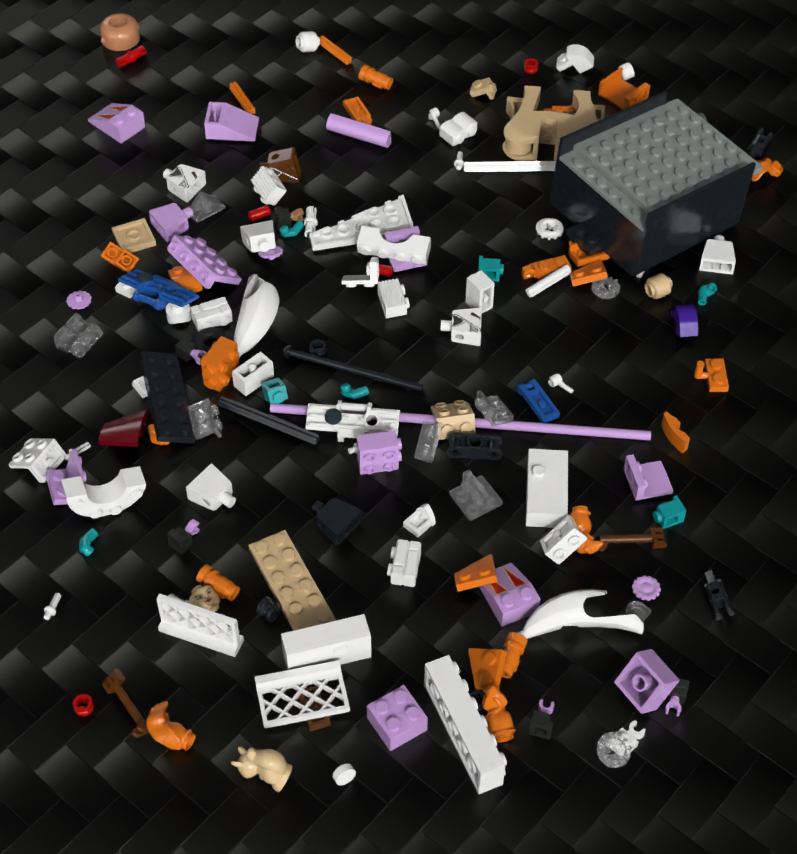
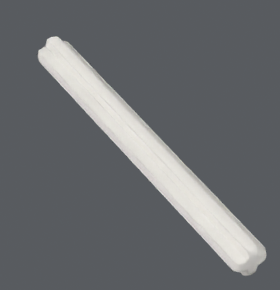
(506, 166)

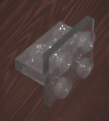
(475, 496)

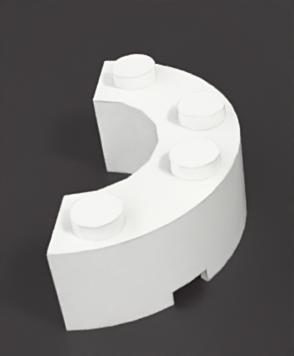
(105, 498)

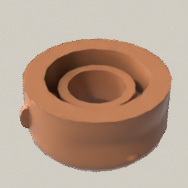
(119, 32)

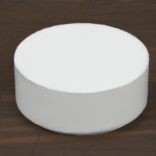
(344, 774)

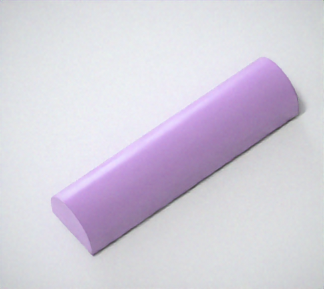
(359, 130)

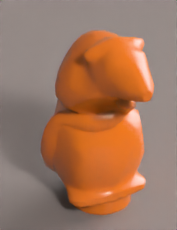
(583, 522)
(497, 718)
(168, 733)

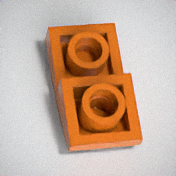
(119, 257)
(671, 429)

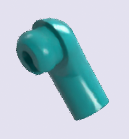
(289, 232)
(704, 292)
(351, 393)
(85, 542)

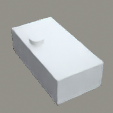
(546, 487)
(328, 642)

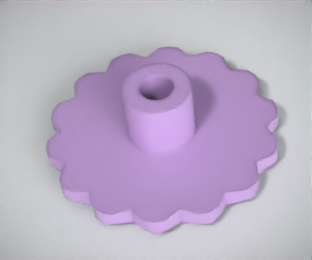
(271, 253)
(79, 300)
(646, 588)

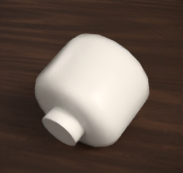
(628, 71)

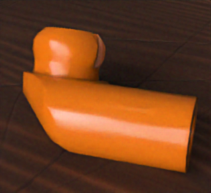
(152, 434)

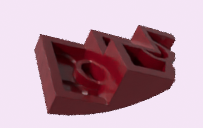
(124, 430)

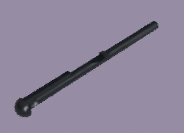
(288, 351)

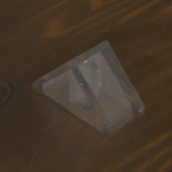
(205, 206)

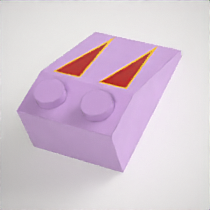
(119, 121)
(511, 596)

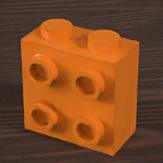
(219, 363)

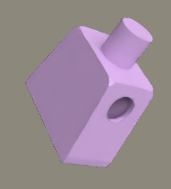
(170, 220)

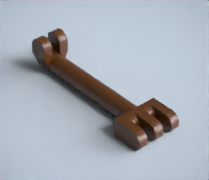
(655, 536)
(113, 685)

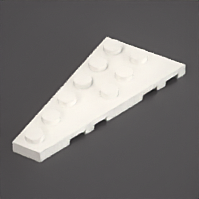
(387, 218)

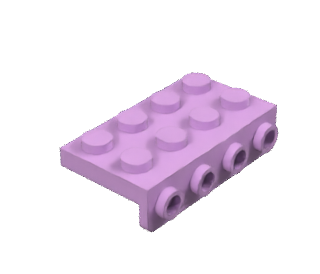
(202, 261)

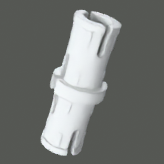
(310, 221)

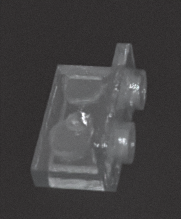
(493, 409)
(205, 419)
(428, 441)

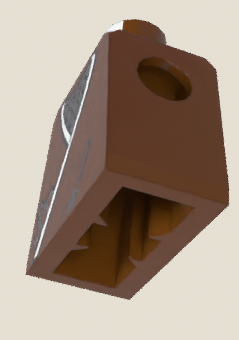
(284, 164)

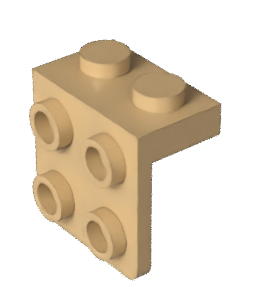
(456, 418)

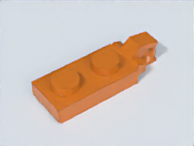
(357, 110)
(544, 268)

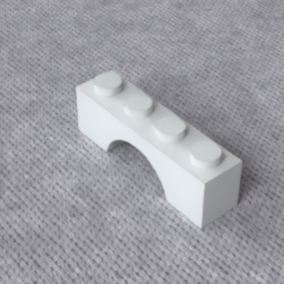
(414, 250)

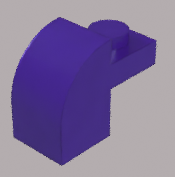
(685, 320)

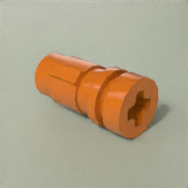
(377, 79)
(221, 585)
(514, 647)

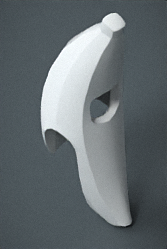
(256, 313)
(568, 611)

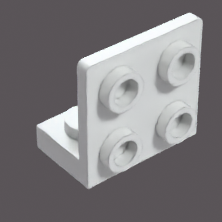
(368, 280)
(38, 457)

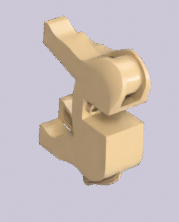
(532, 127)

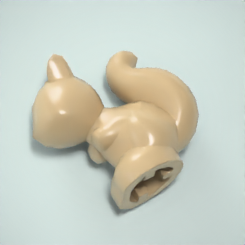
(265, 762)

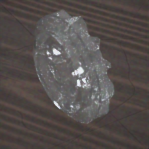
(600, 290)
(604, 748)

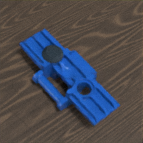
(152, 285)

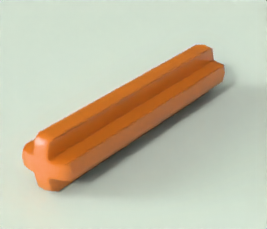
(335, 50)
(242, 98)

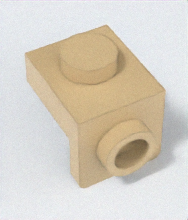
(483, 86)

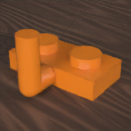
(715, 374)

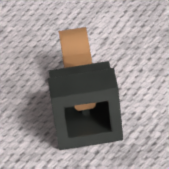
(284, 217)

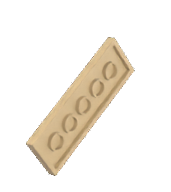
(290, 581)

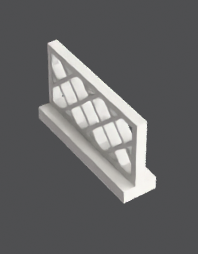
(201, 632)
(281, 681)

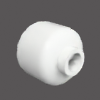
(307, 41)

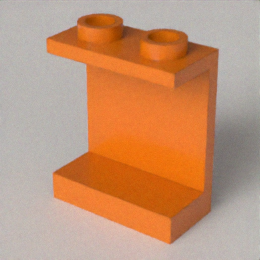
(621, 92)

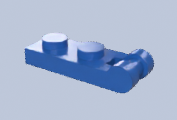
(538, 401)

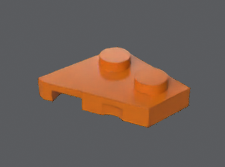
(589, 273)
(476, 574)
(486, 666)

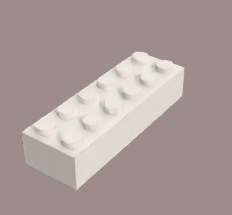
(465, 724)

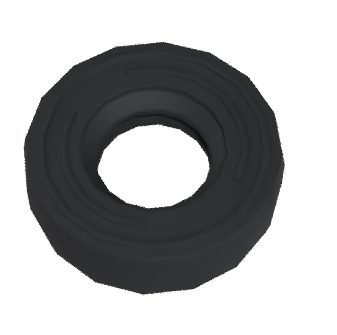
(207, 333)

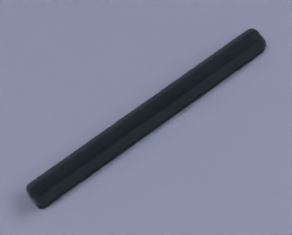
(268, 420)

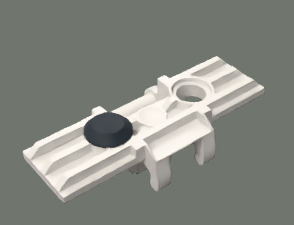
(330, 418)

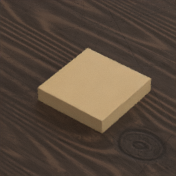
(134, 236)

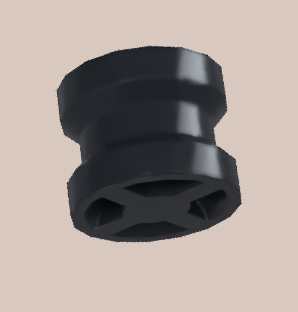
(268, 609)

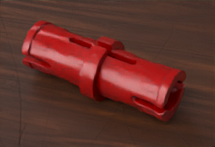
(130, 56)

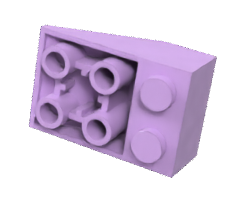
(229, 123)

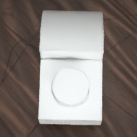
(577, 56)

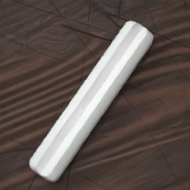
(548, 281)

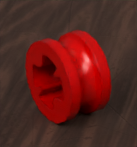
(531, 66)
(83, 698)

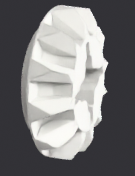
(552, 224)

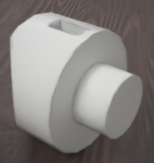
(178, 314)

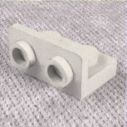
(562, 540)

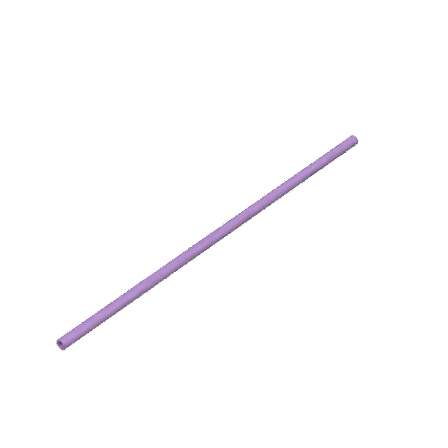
(483, 423)

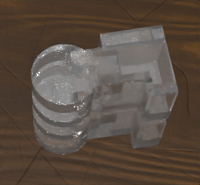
(77, 336)

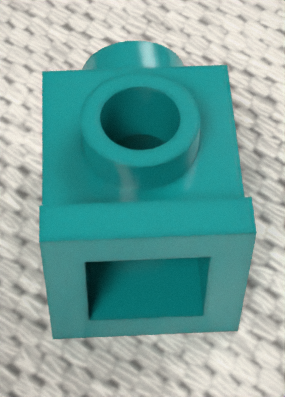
(491, 268)
(275, 394)
(670, 513)

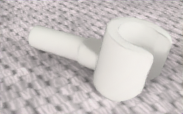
(434, 113)
(556, 380)

